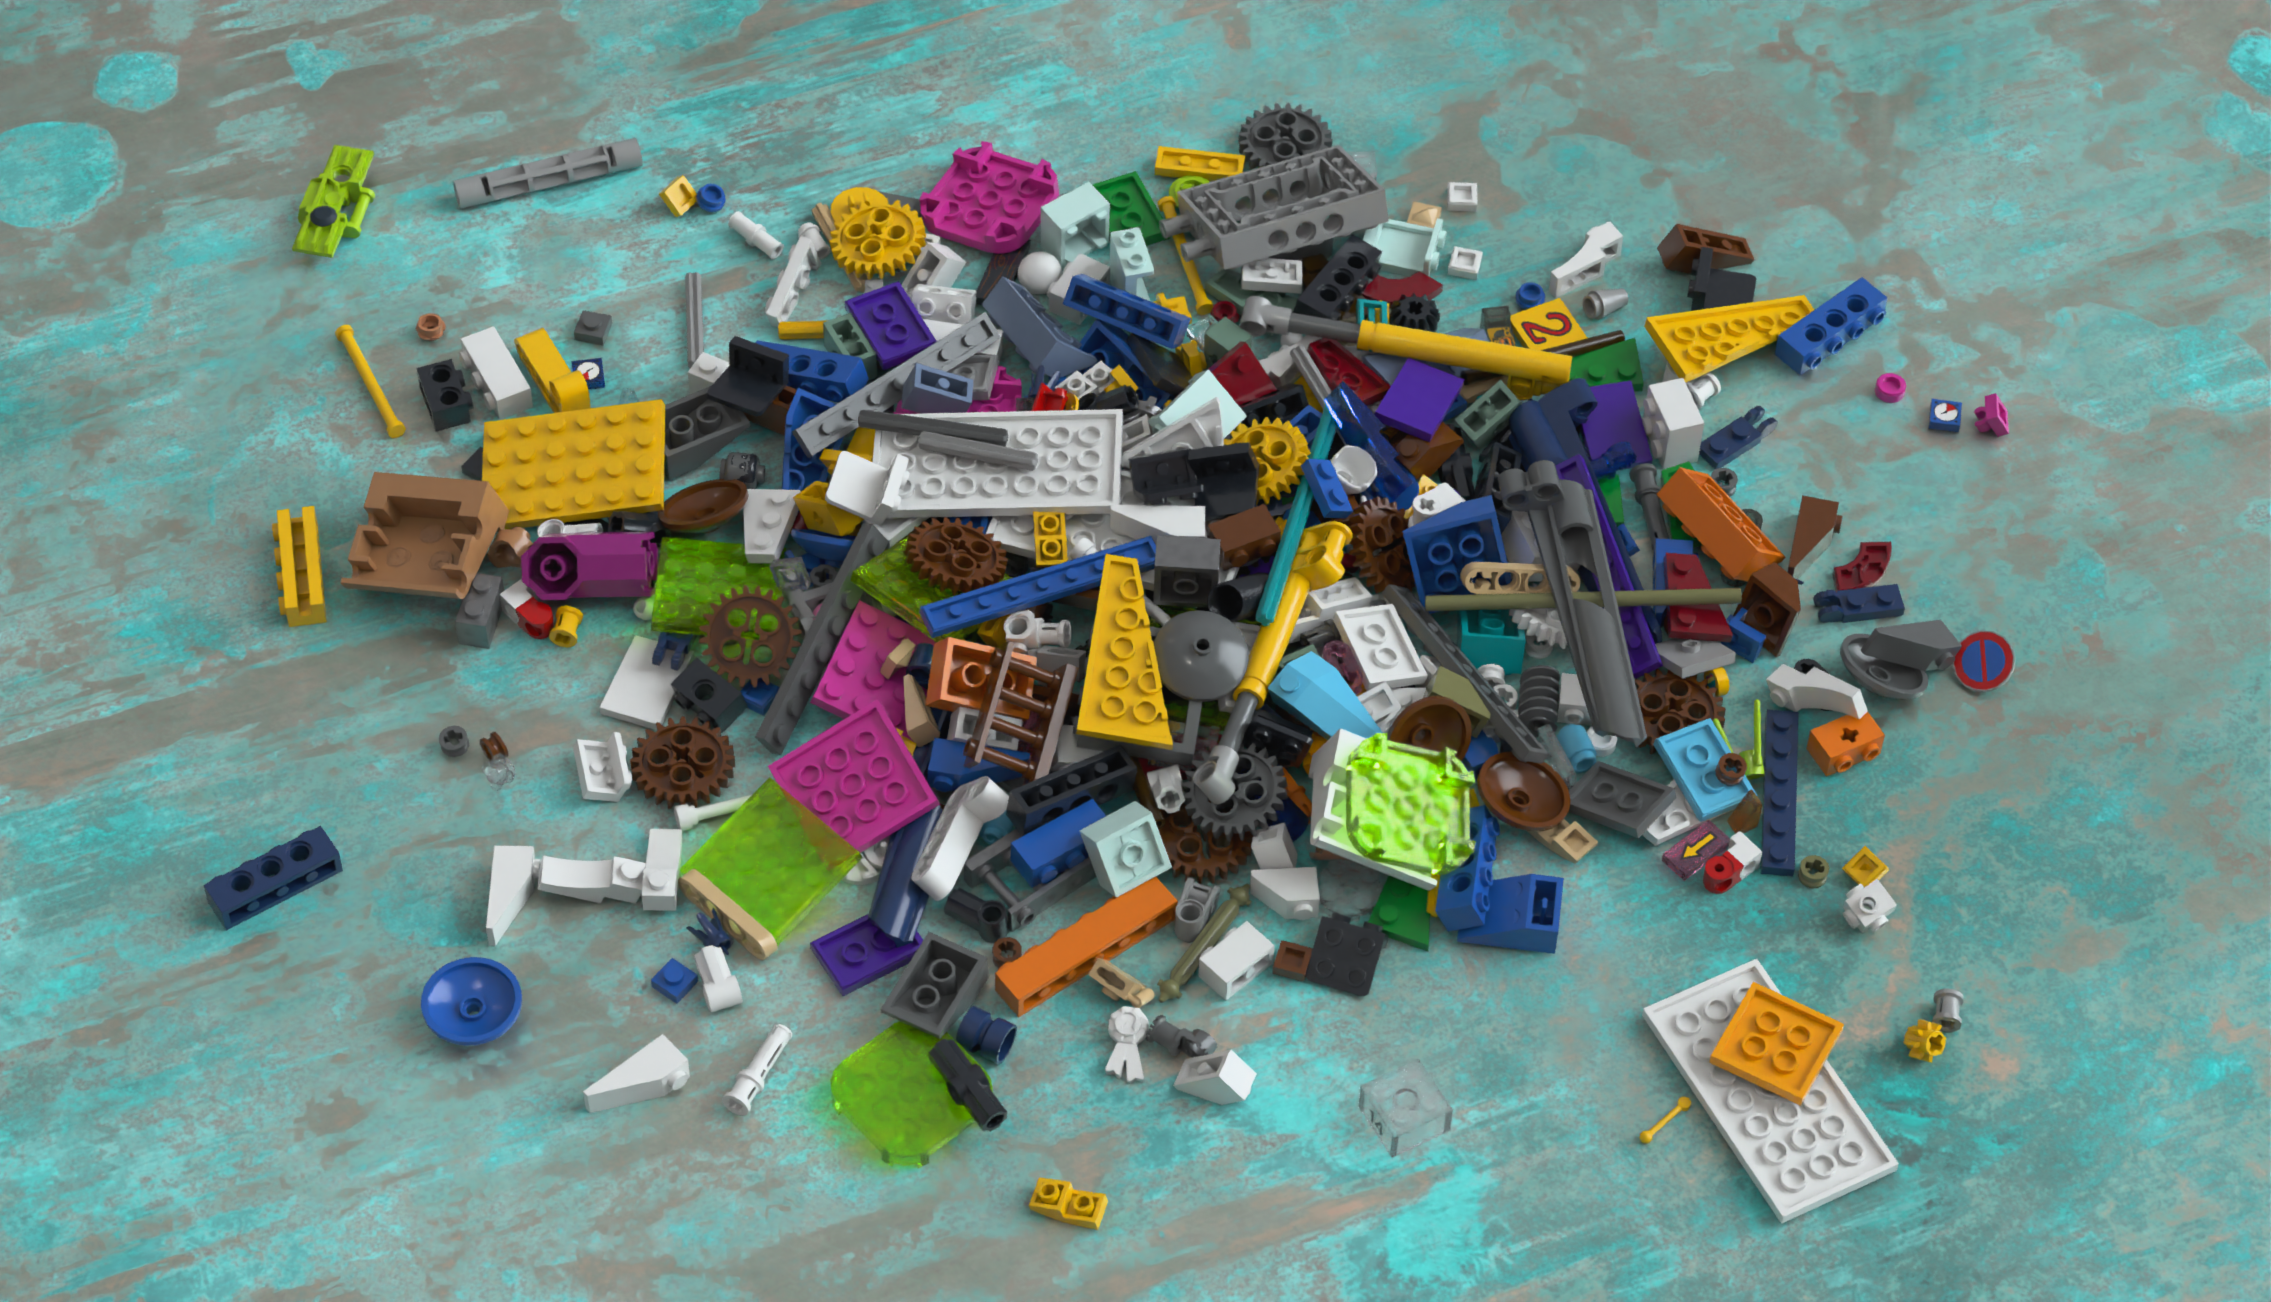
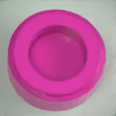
(1890, 388)

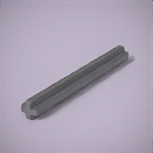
(915, 425)

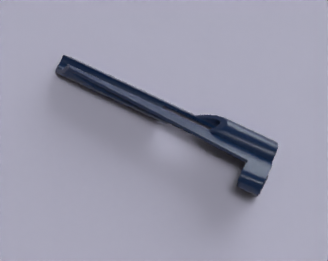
(1549, 433)
(898, 899)

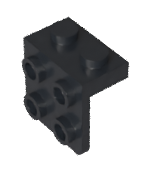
(1718, 287)
(752, 378)
(1164, 476)
(1228, 479)
(1280, 737)
(1346, 954)

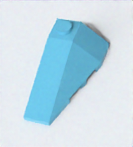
(1320, 698)

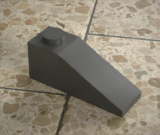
(1915, 645)

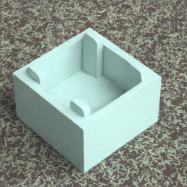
(1075, 224)
(1125, 849)

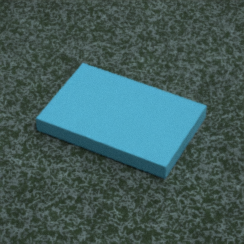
(1692, 760)

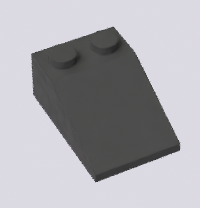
(697, 431)
(937, 986)

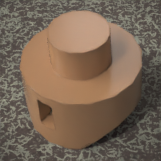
(509, 547)

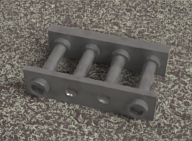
(992, 859)

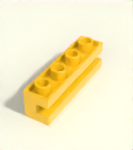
(301, 568)

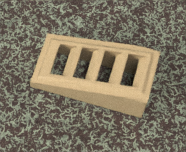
(919, 718)

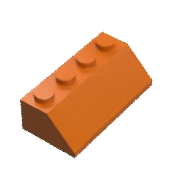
(1718, 524)

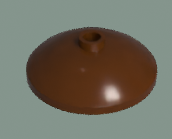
(704, 506)
(1433, 725)
(1523, 793)

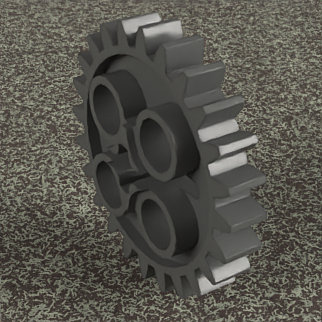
(1282, 135)
(1245, 813)

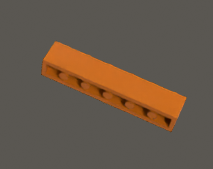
(1074, 950)

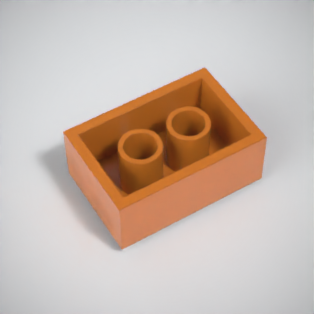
(961, 677)

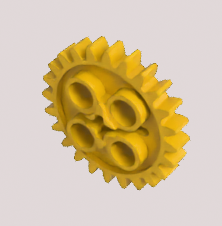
(877, 239)
(1279, 452)

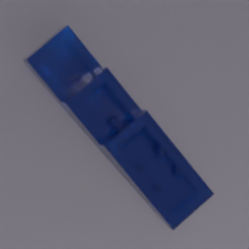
(1362, 429)

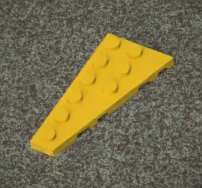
(1716, 336)
(1122, 676)

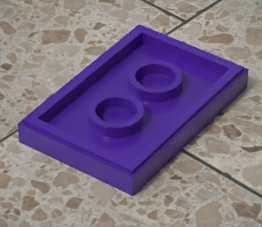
(890, 324)
(1419, 399)
(1615, 421)
(860, 954)

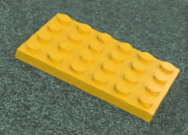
(577, 463)

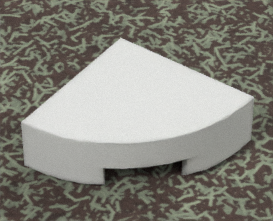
(861, 873)

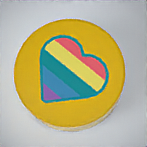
(1719, 679)

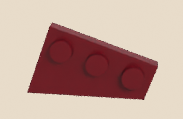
(1340, 365)
(1692, 621)

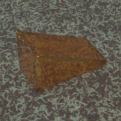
(1746, 814)

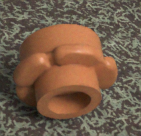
(430, 327)

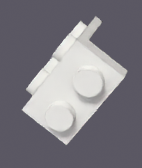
(867, 487)

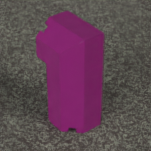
(591, 565)

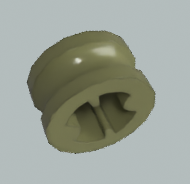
(1807, 865)

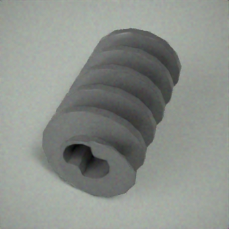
(1539, 698)

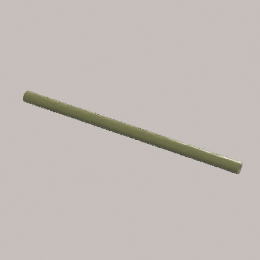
(1546, 600)

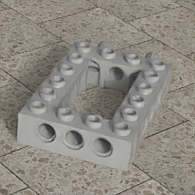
(1325, 186)

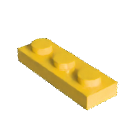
(1206, 164)

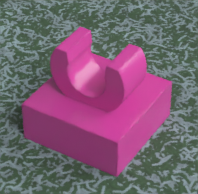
(1994, 416)

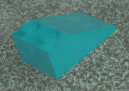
(1491, 639)

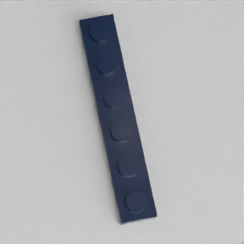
(1779, 793)

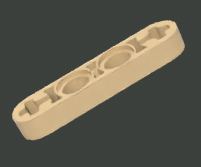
(1519, 583)
(731, 915)

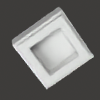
(1462, 197)
(1465, 263)

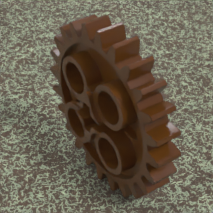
(1374, 527)
(955, 555)
(778, 641)
(1675, 712)
(682, 762)
(1187, 839)

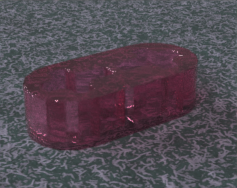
(1349, 665)

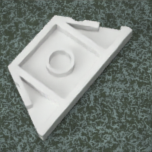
(1194, 430)

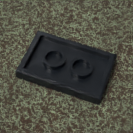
(1160, 364)

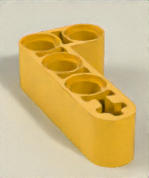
(556, 382)

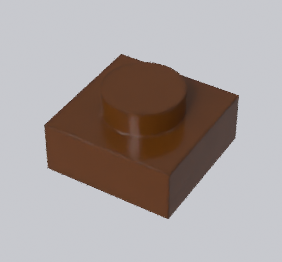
(1292, 961)

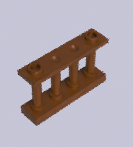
(1051, 711)

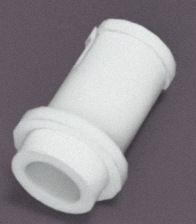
(812, 232)

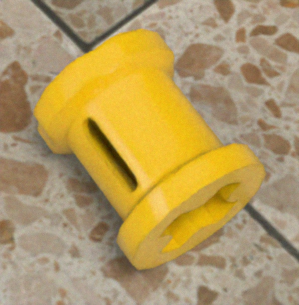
(566, 626)

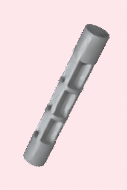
(547, 173)

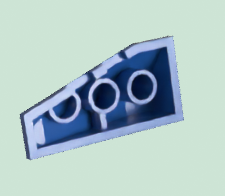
(797, 468)

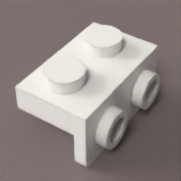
(602, 768)

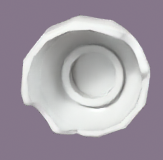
(1038, 272)
(1354, 469)

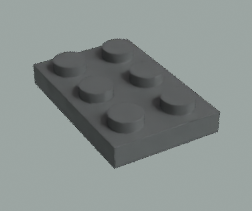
(1619, 799)

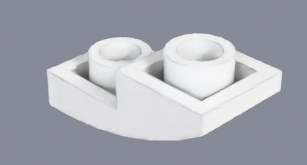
(1092, 381)

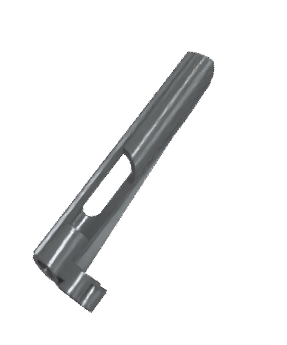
(1570, 531)

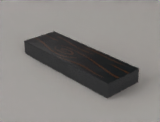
(1001, 265)

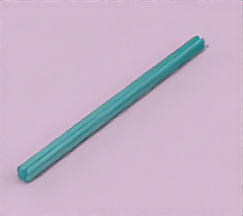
(1294, 526)

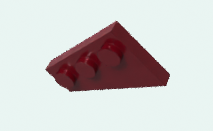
(1242, 374)

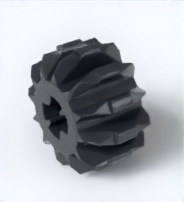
(1415, 313)

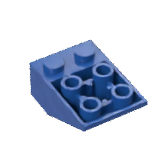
(1520, 915)

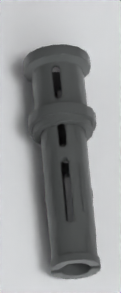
(1646, 490)

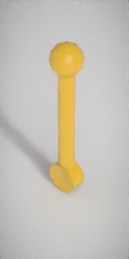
(1683, 1105)

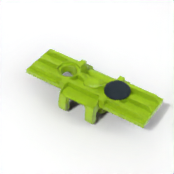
(320, 209)

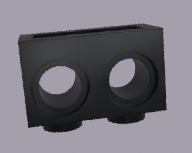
(444, 394)

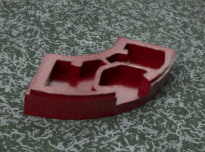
(1392, 289)
(1866, 568)

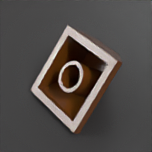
(1422, 456)
(1771, 605)

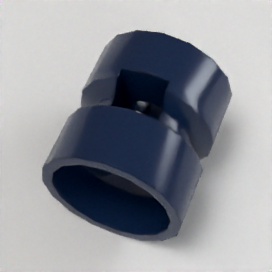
(983, 1034)

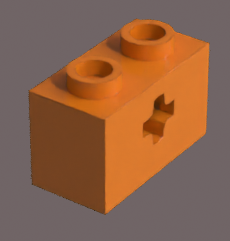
(1845, 743)

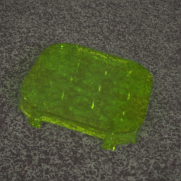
(1408, 805)
(899, 1095)

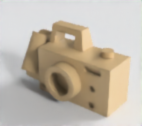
(1120, 984)

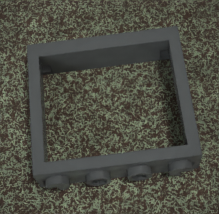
(1180, 754)

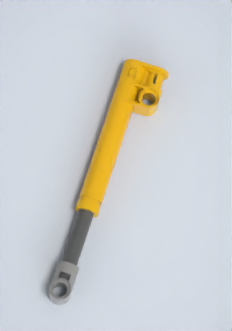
(1528, 370)
(1313, 568)

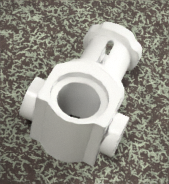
(1035, 632)

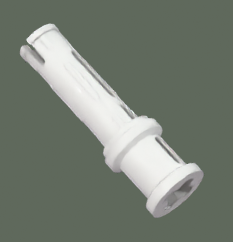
(751, 1080)

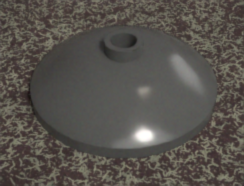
(1195, 672)
(1879, 675)

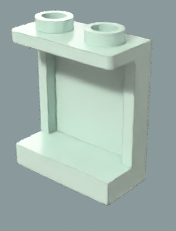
(1407, 246)
(1129, 261)
(1202, 389)

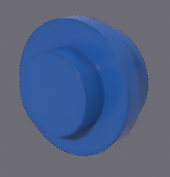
(711, 198)
(1530, 295)

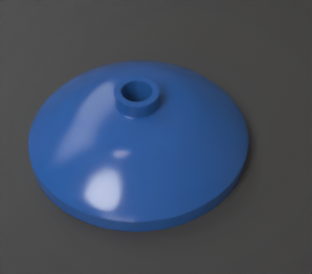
(824, 545)
(469, 987)

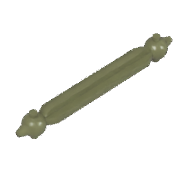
(1207, 937)

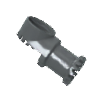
(1176, 1040)

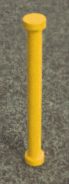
(1204, 305)
(394, 427)

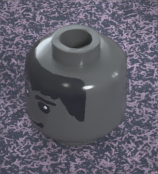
(744, 468)

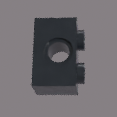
(699, 681)

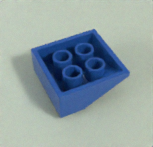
(1450, 541)

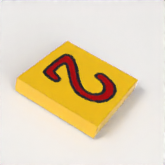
(1546, 326)

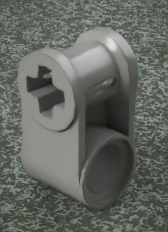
(1197, 906)

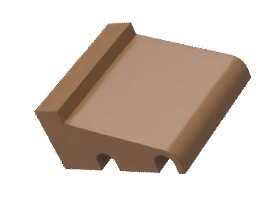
(424, 535)

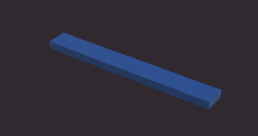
(1030, 589)

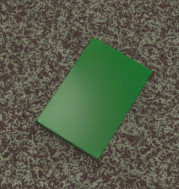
(1131, 207)

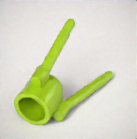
(1752, 757)

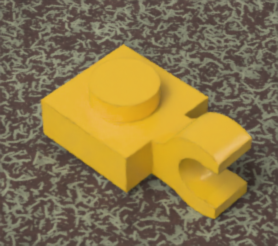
(1191, 357)

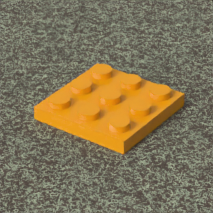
(1776, 1043)

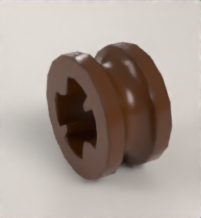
(493, 746)
(1731, 760)
(1005, 944)

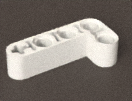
(956, 833)

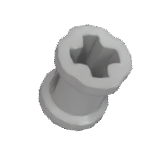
(1947, 1009)

